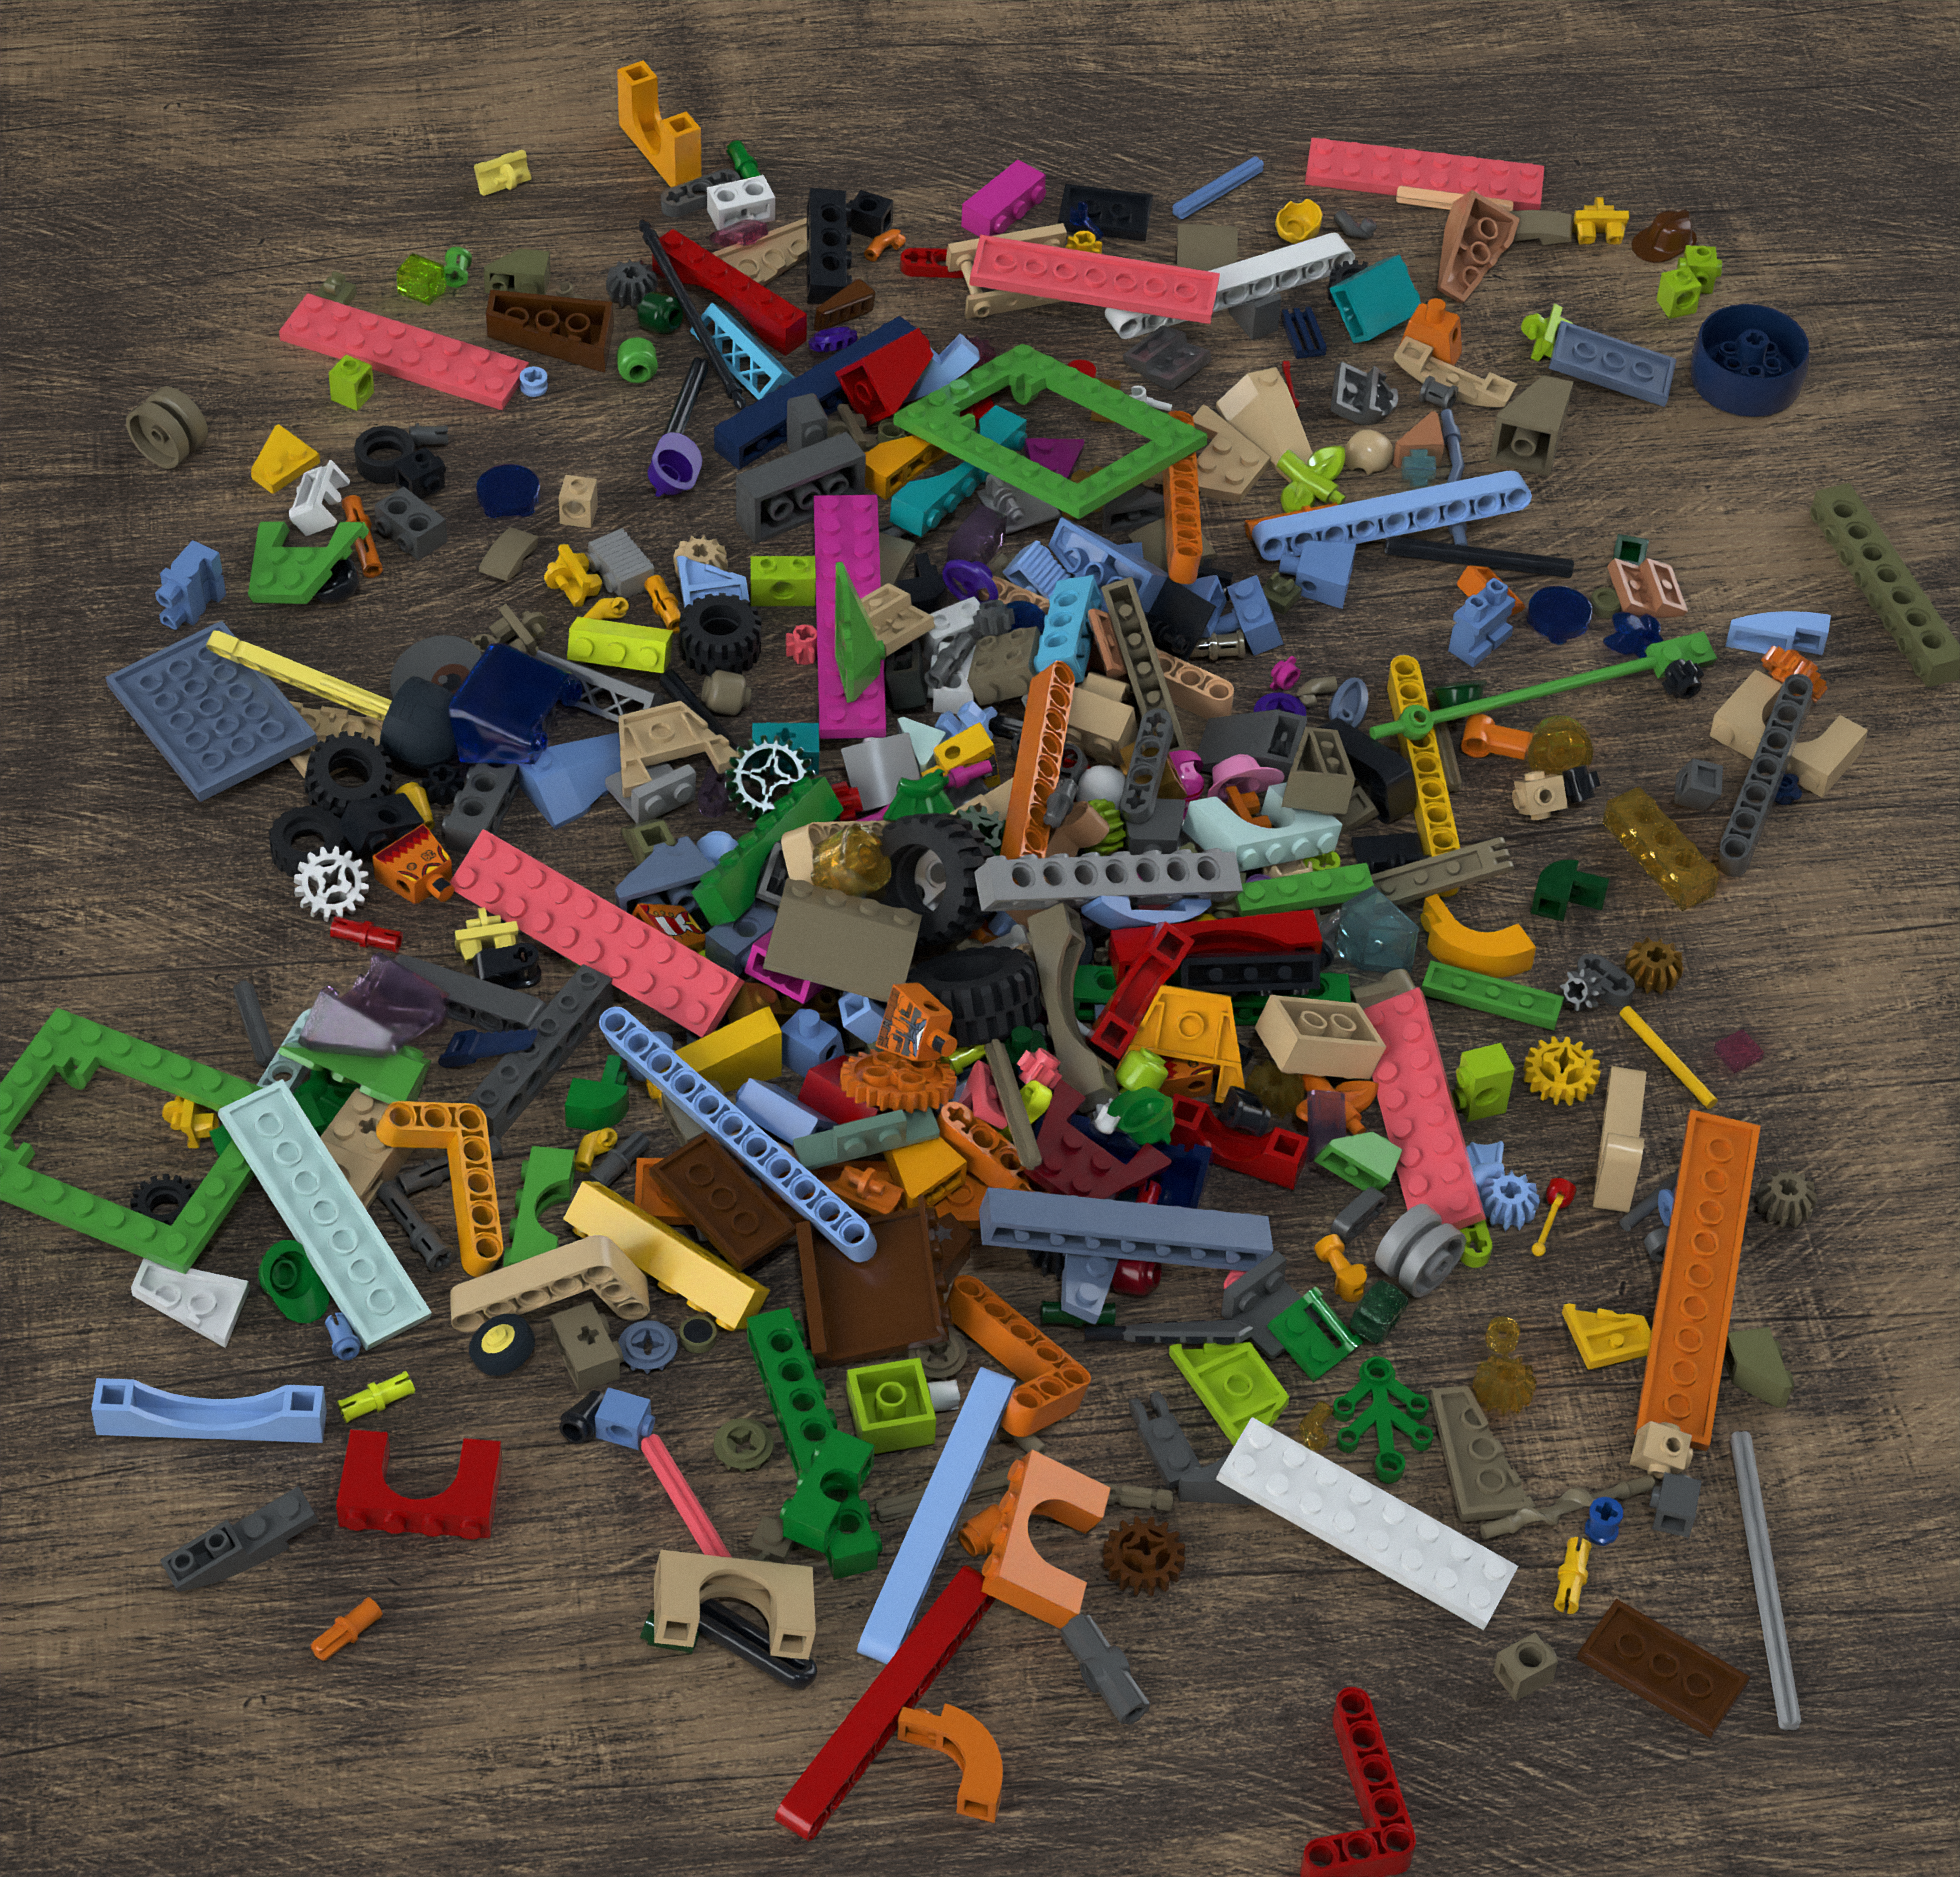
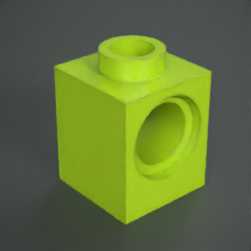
(1679, 292)
(351, 382)

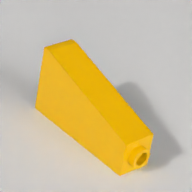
(735, 1053)

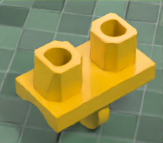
(1599, 219)
(571, 575)
(190, 1119)

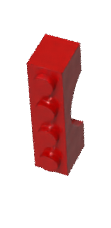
(1135, 992)
(1272, 1157)

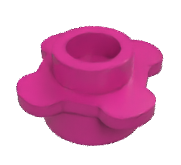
(1285, 674)

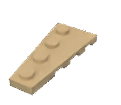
(770, 254)

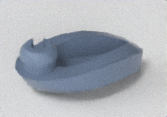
(1350, 702)

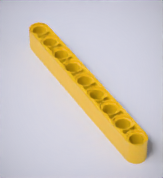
(1433, 806)

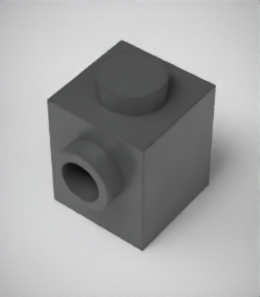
(1675, 1504)

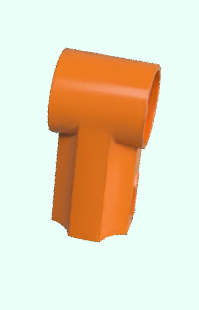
(1484, 737)

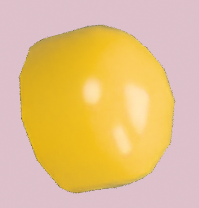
(1299, 221)

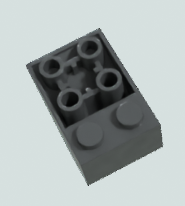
(1267, 736)

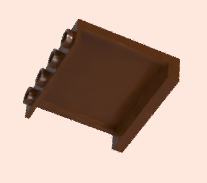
(878, 1303)

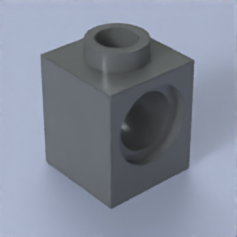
(1698, 784)

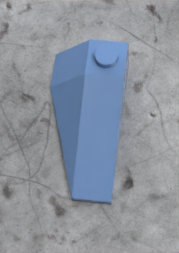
(1090, 554)
(570, 777)

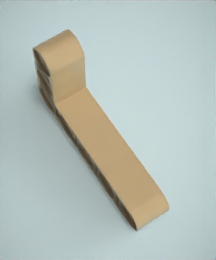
(800, 843)
(1620, 1142)
(550, 1277)

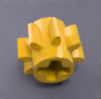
(1084, 242)

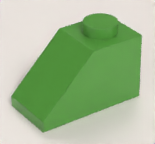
(1361, 1159)

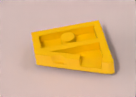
(282, 460)
(1607, 1336)

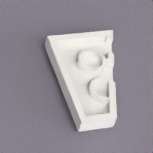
(196, 1299)

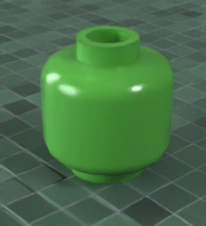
(637, 360)

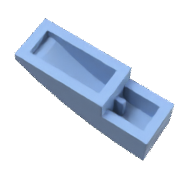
(945, 367)
(1785, 629)

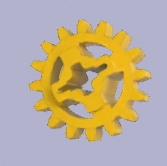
(1578, 1076)

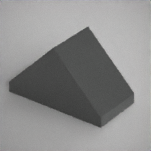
(1258, 315)
(1133, 510)
(773, 877)

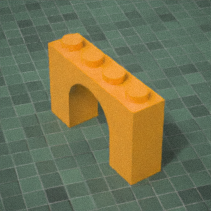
(669, 143)

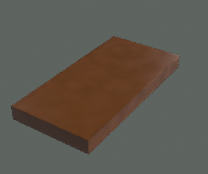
(722, 1201)
(1663, 1668)

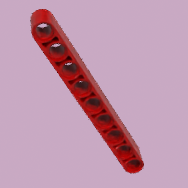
(877, 1712)

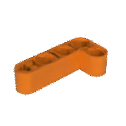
(985, 1150)

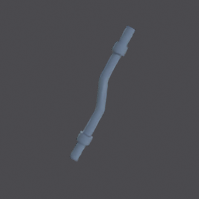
(1452, 440)

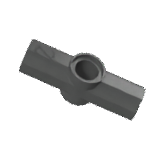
(1105, 1669)

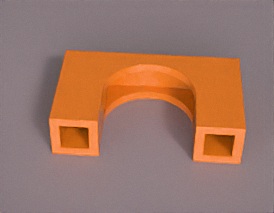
(1014, 1567)

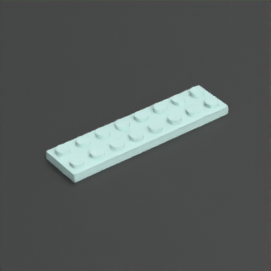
(324, 1214)

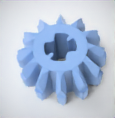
(1509, 1200)

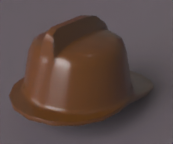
(1665, 237)

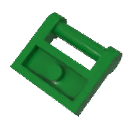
(1306, 1340)

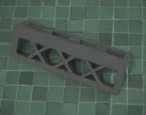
(603, 681)

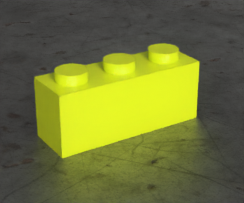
(620, 645)

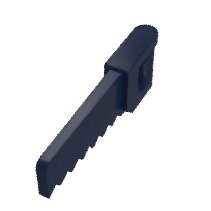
(470, 1045)

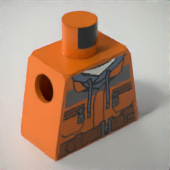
(916, 1025)

